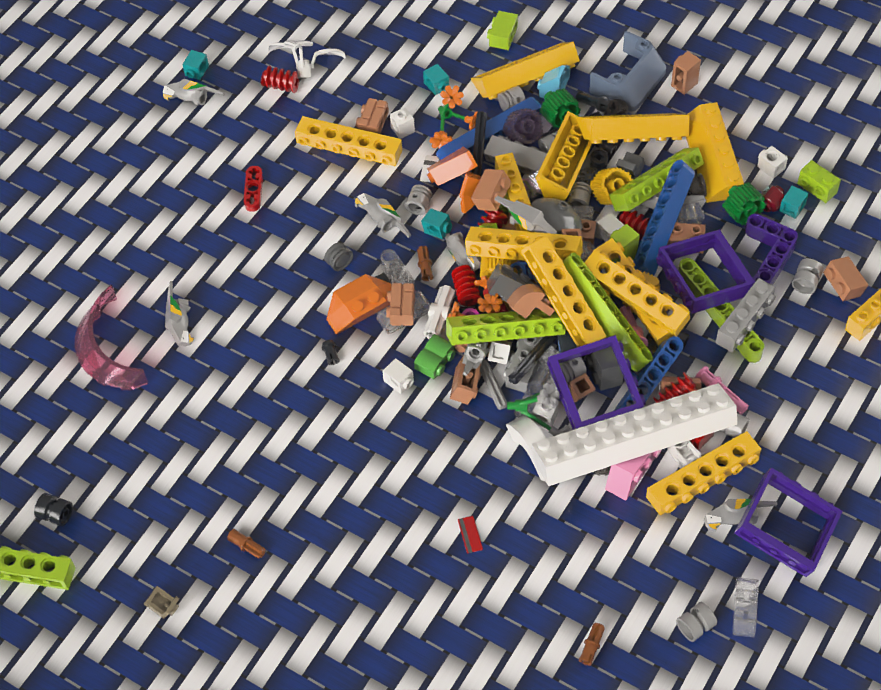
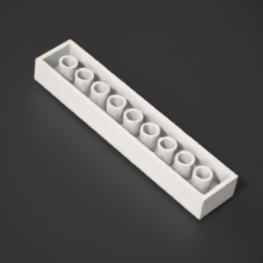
(634, 434)

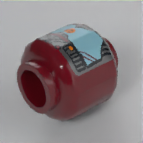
(772, 198)

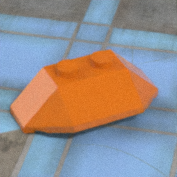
(468, 187)
(357, 302)

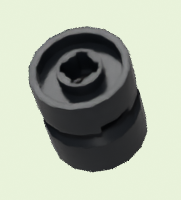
(53, 509)

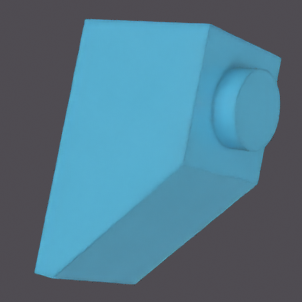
(554, 80)

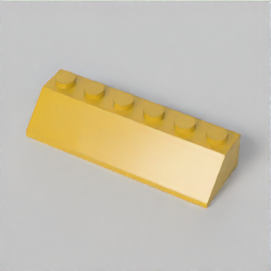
(525, 69)
(634, 127)
(563, 160)
(720, 165)

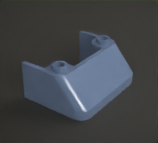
(639, 81)

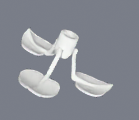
(303, 66)

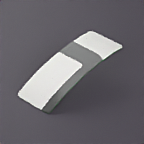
(429, 160)

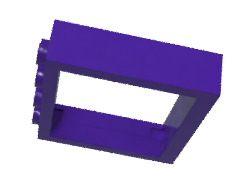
(727, 255)
(565, 395)
(772, 546)

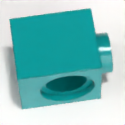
(195, 64)
(435, 79)
(794, 202)
(436, 223)

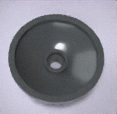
(558, 214)

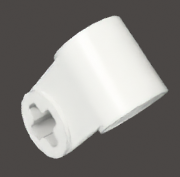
(684, 453)

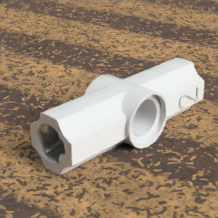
(439, 311)

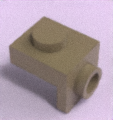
(162, 602)

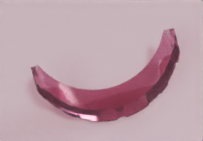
(94, 360)

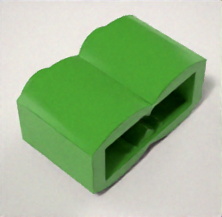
(434, 356)

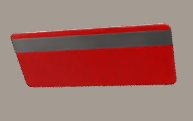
(470, 534)

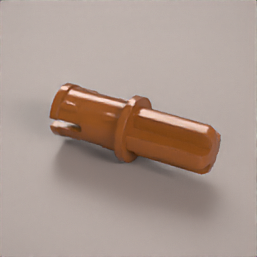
(424, 263)
(246, 543)
(592, 644)

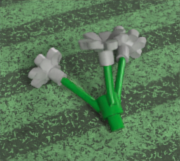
(549, 397)

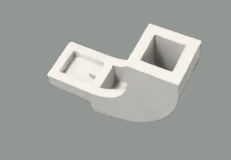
(525, 432)

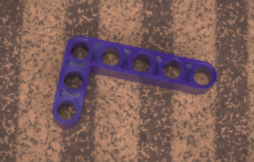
(776, 235)

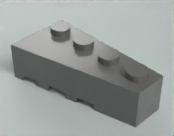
(506, 281)
(605, 368)

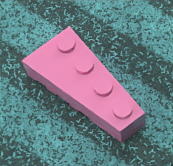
(627, 474)

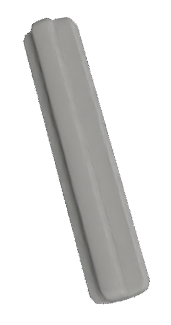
(493, 385)

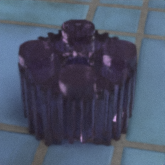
(524, 126)

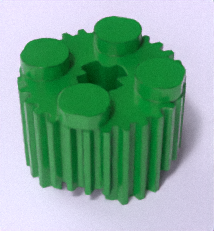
(557, 105)
(743, 202)

